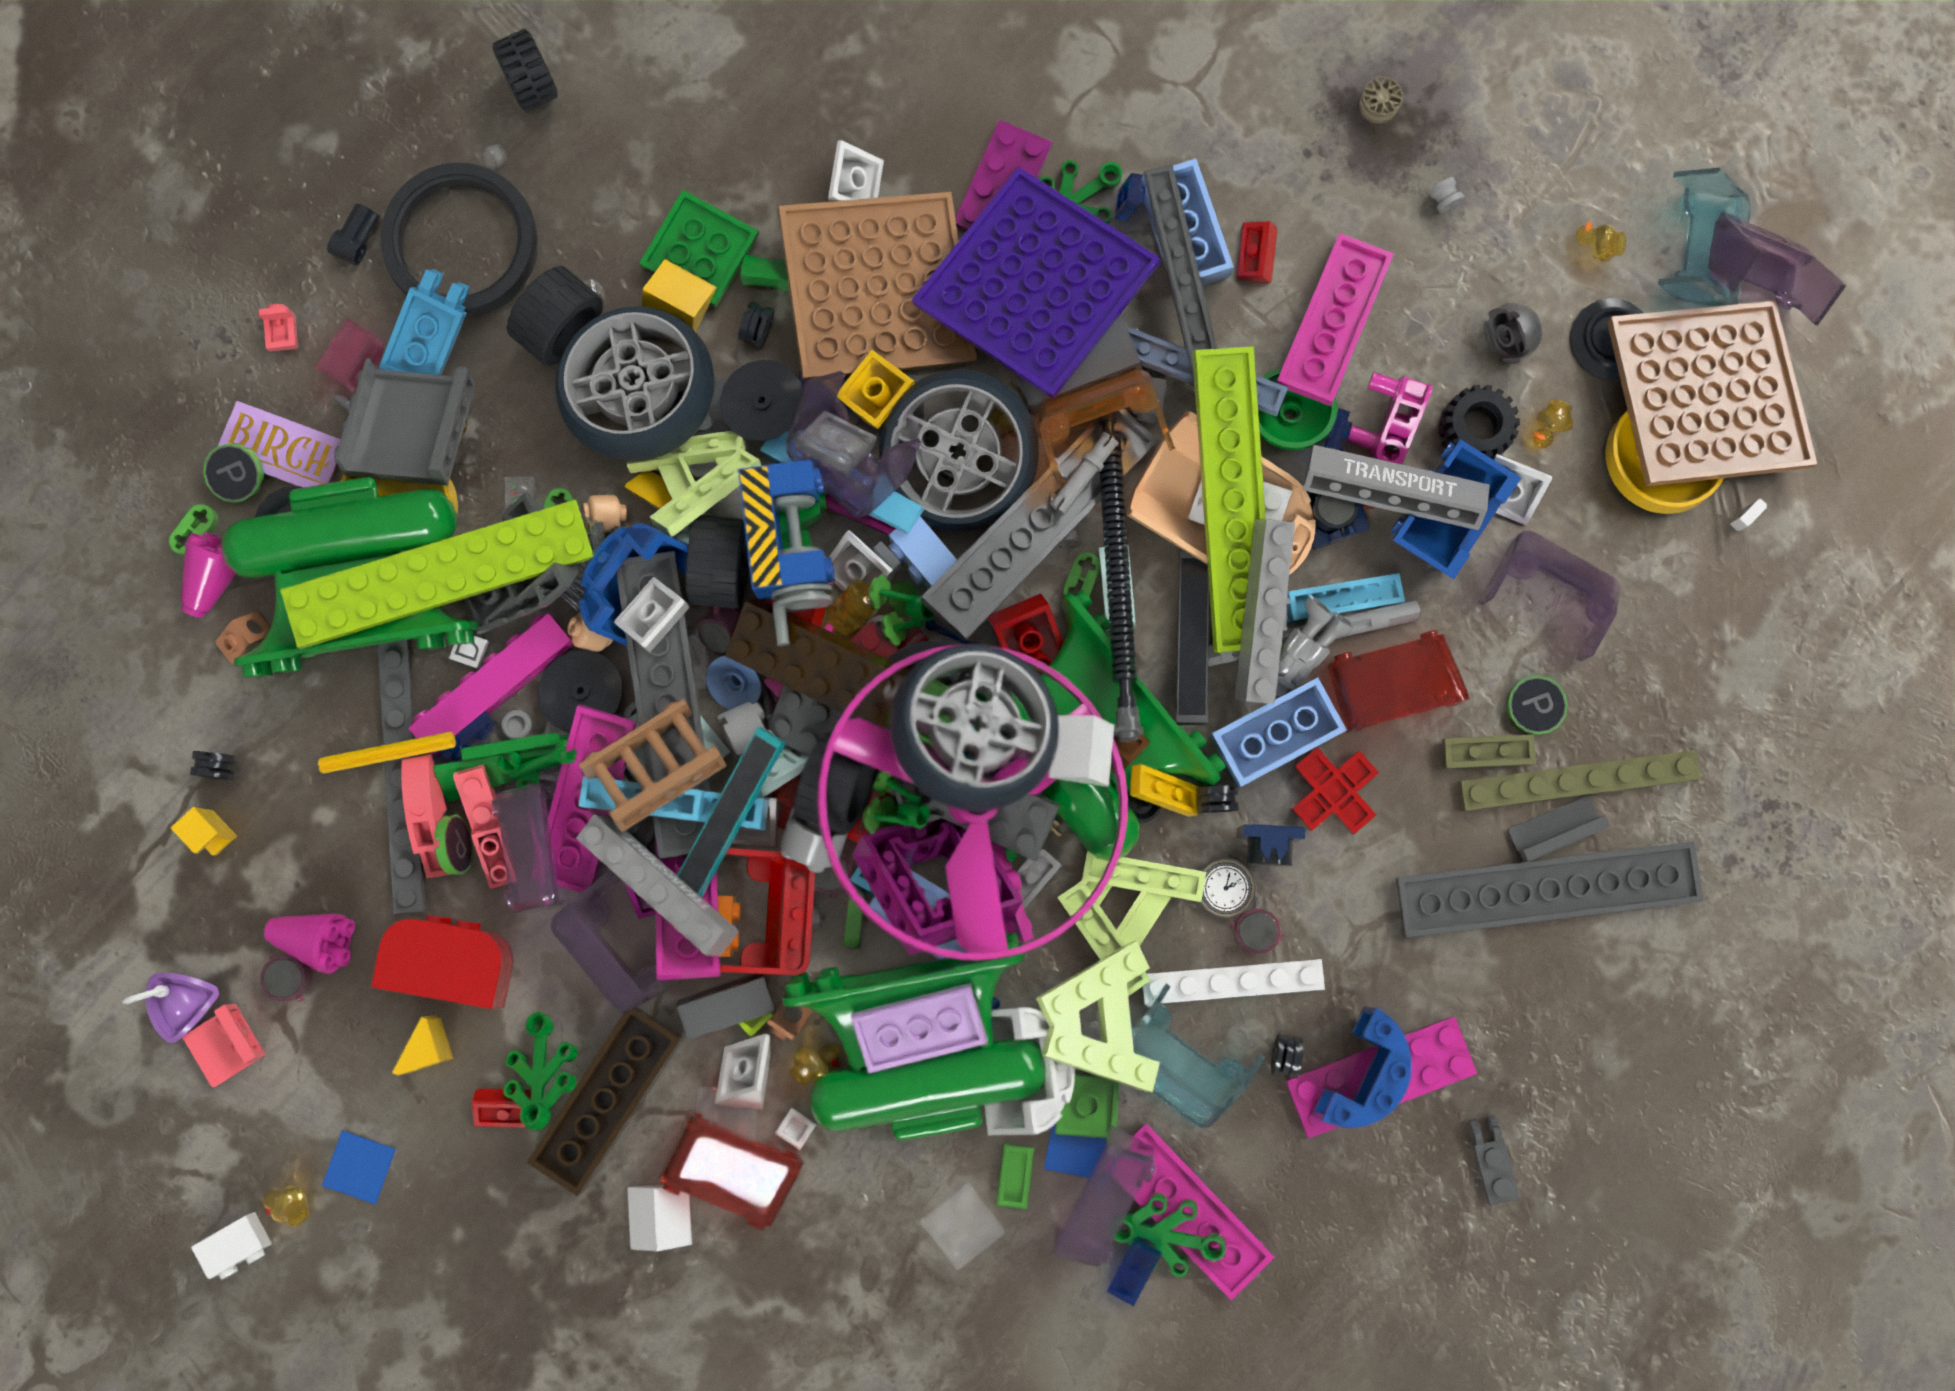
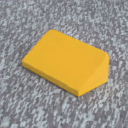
(650, 489)

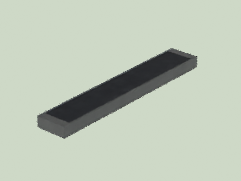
(1193, 641)

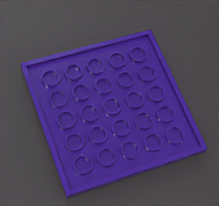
(1036, 282)

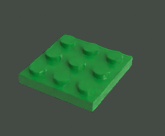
(701, 242)

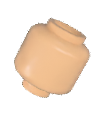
(605, 509)
(584, 638)

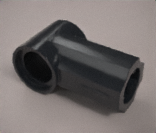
(351, 240)

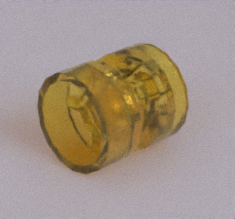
(851, 609)

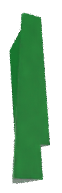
(764, 272)
(488, 755)

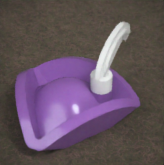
(175, 1003)

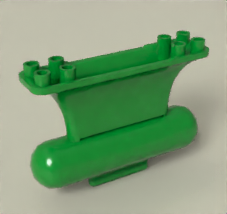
(331, 532)
(1087, 663)
(927, 1094)

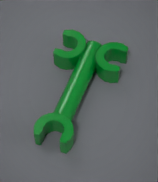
(527, 770)

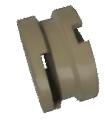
(1380, 100)

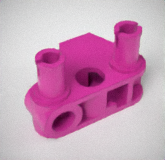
(1401, 419)

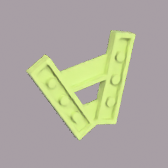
(690, 497)
(1157, 886)
(1107, 984)

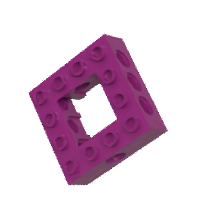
(886, 865)

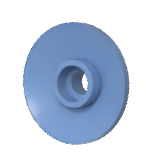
(726, 688)

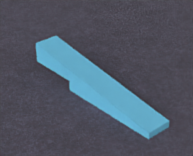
(895, 510)
(1348, 596)
(690, 806)

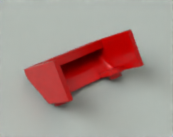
(788, 915)

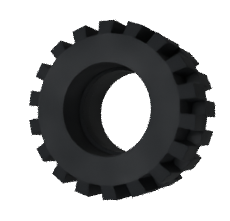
(525, 70)
(1490, 404)

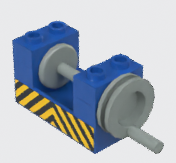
(793, 576)

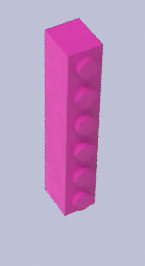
(497, 680)

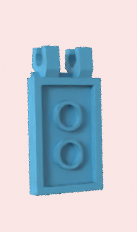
(426, 327)

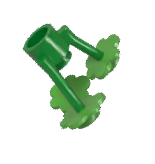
(904, 599)
(889, 814)

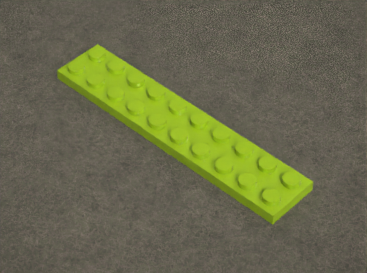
(1229, 480)
(436, 574)

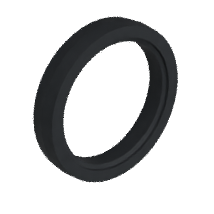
(458, 174)

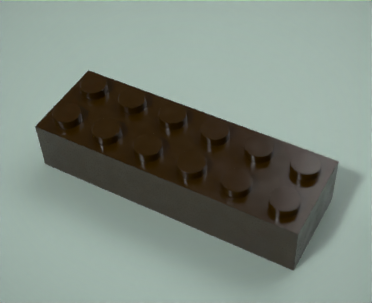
(815, 662)
(605, 1100)

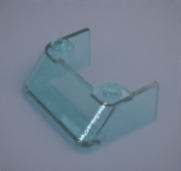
(1704, 199)
(1184, 1076)

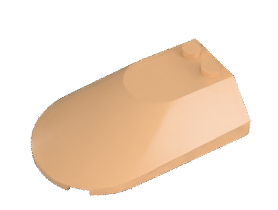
(1170, 485)

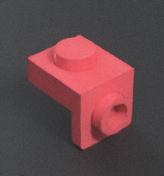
(279, 327)

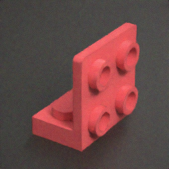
(224, 1045)

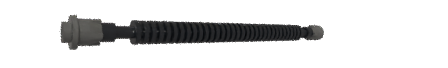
(1118, 586)

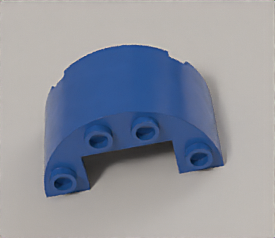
(1447, 544)
(601, 593)
(1384, 1079)

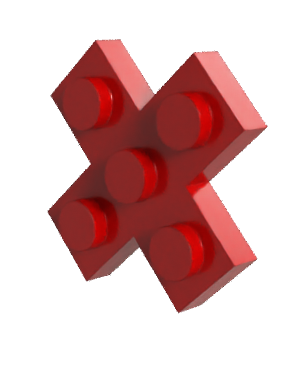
(1335, 791)

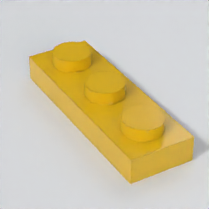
(1164, 790)

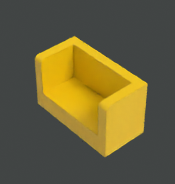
(203, 829)

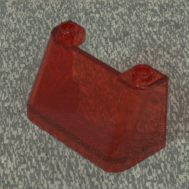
(1397, 681)
(730, 1170)

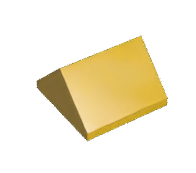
(678, 293)
(874, 389)
(425, 1048)

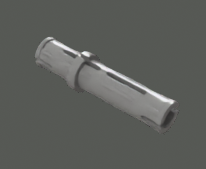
(1083, 474)

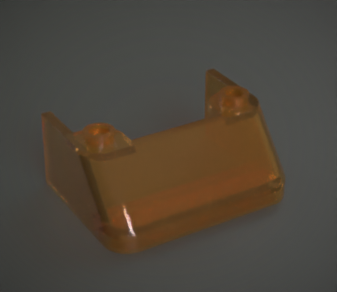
(1127, 390)

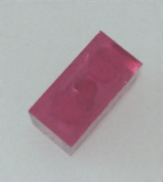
(348, 354)

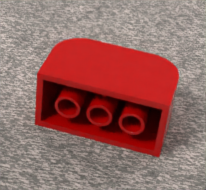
(445, 961)

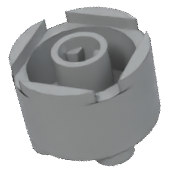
(740, 726)
(804, 843)

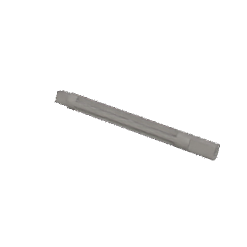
(1362, 622)

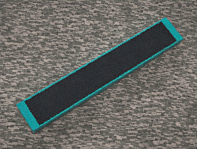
(730, 810)

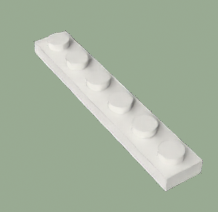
(1236, 981)

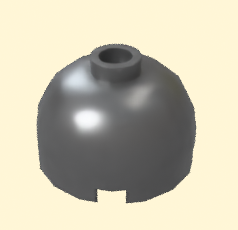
(1513, 331)

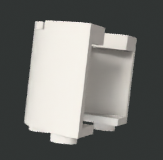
(1042, 1109)

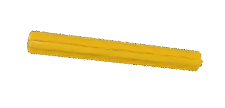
(387, 752)

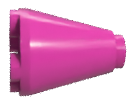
(204, 574)
(314, 939)

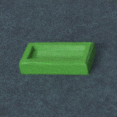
(1015, 1176)

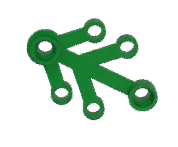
(1089, 189)
(540, 1075)
(1162, 1235)

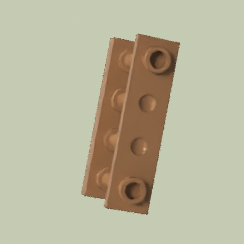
(653, 794)

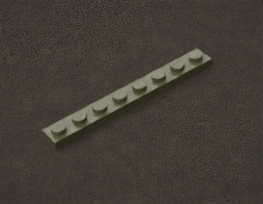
(1579, 780)

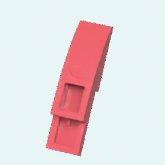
(477, 801)
(423, 809)

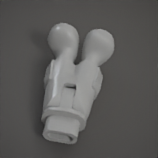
(1303, 650)

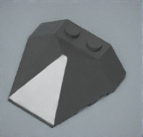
(524, 597)

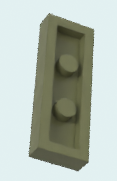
(1489, 751)

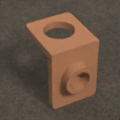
(238, 638)
(784, 1028)

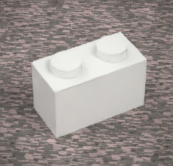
(231, 1246)

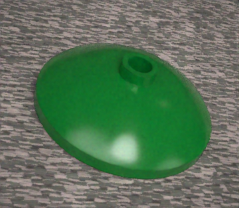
(1308, 428)

